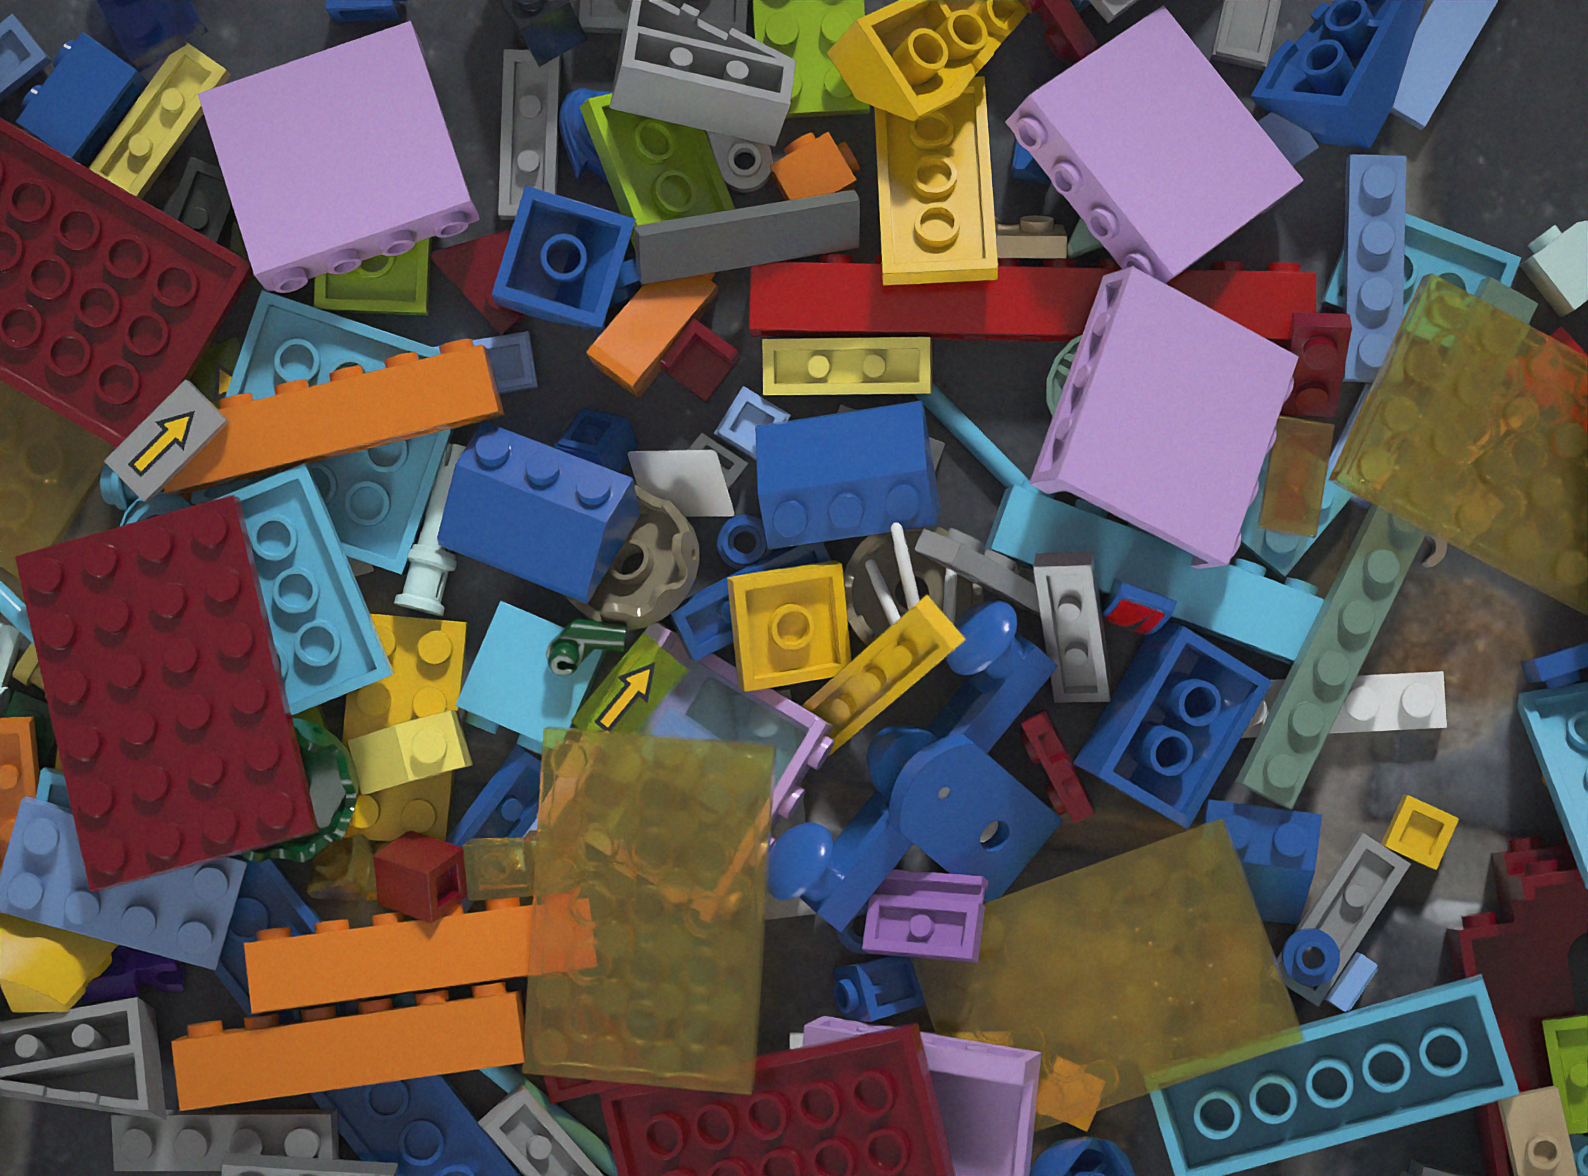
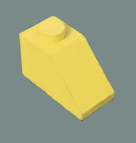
(410, 751)

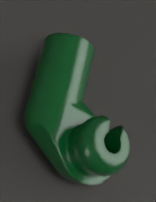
(579, 640)

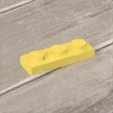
(159, 121)
(848, 366)

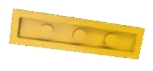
(884, 670)

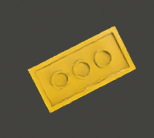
(937, 193)
(426, 681)

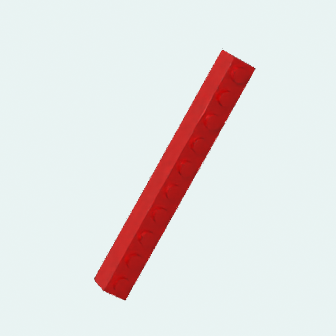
(1021, 306)

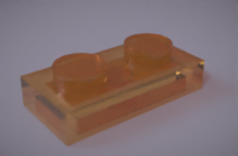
(1296, 477)

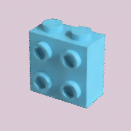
(513, 680)

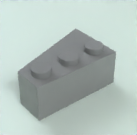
(699, 75)
(86, 1059)

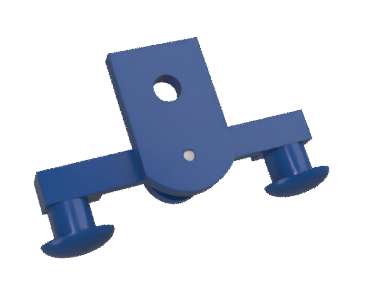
(934, 786)

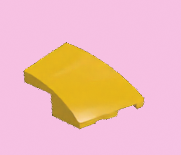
(47, 965)

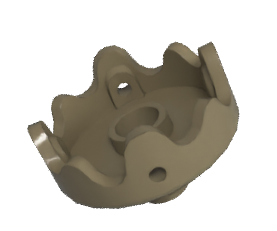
(663, 577)
(862, 603)

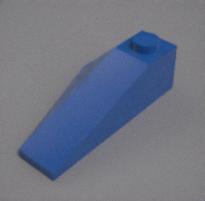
(1342, 70)

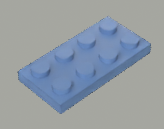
(167, 915)

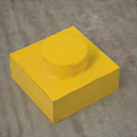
(1419, 832)

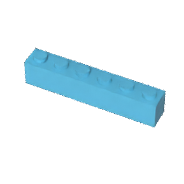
(1219, 601)

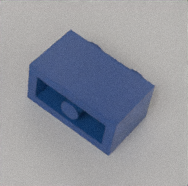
(81, 99)

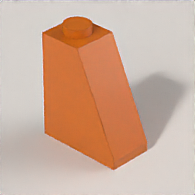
(648, 327)

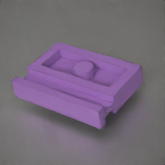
(926, 916)

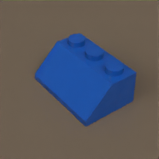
(846, 475)
(537, 512)
(1173, 722)

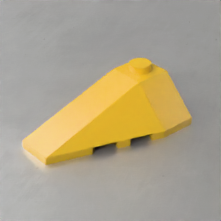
(921, 51)

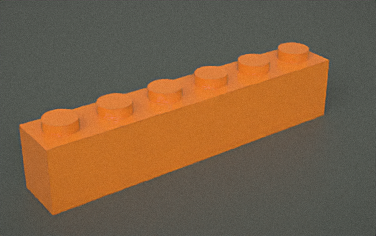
(346, 415)
(388, 957)
(349, 1048)

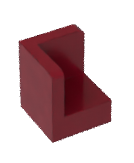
(699, 360)
(420, 876)

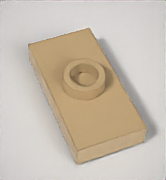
(1537, 1133)

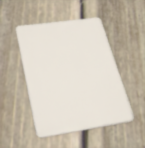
(686, 478)

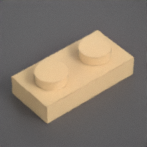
(1031, 238)

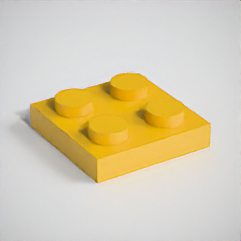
(789, 625)

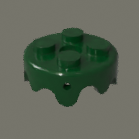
(332, 789)

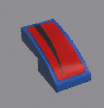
(1136, 608)

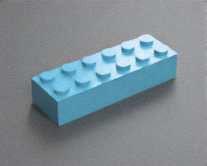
(1341, 1083)

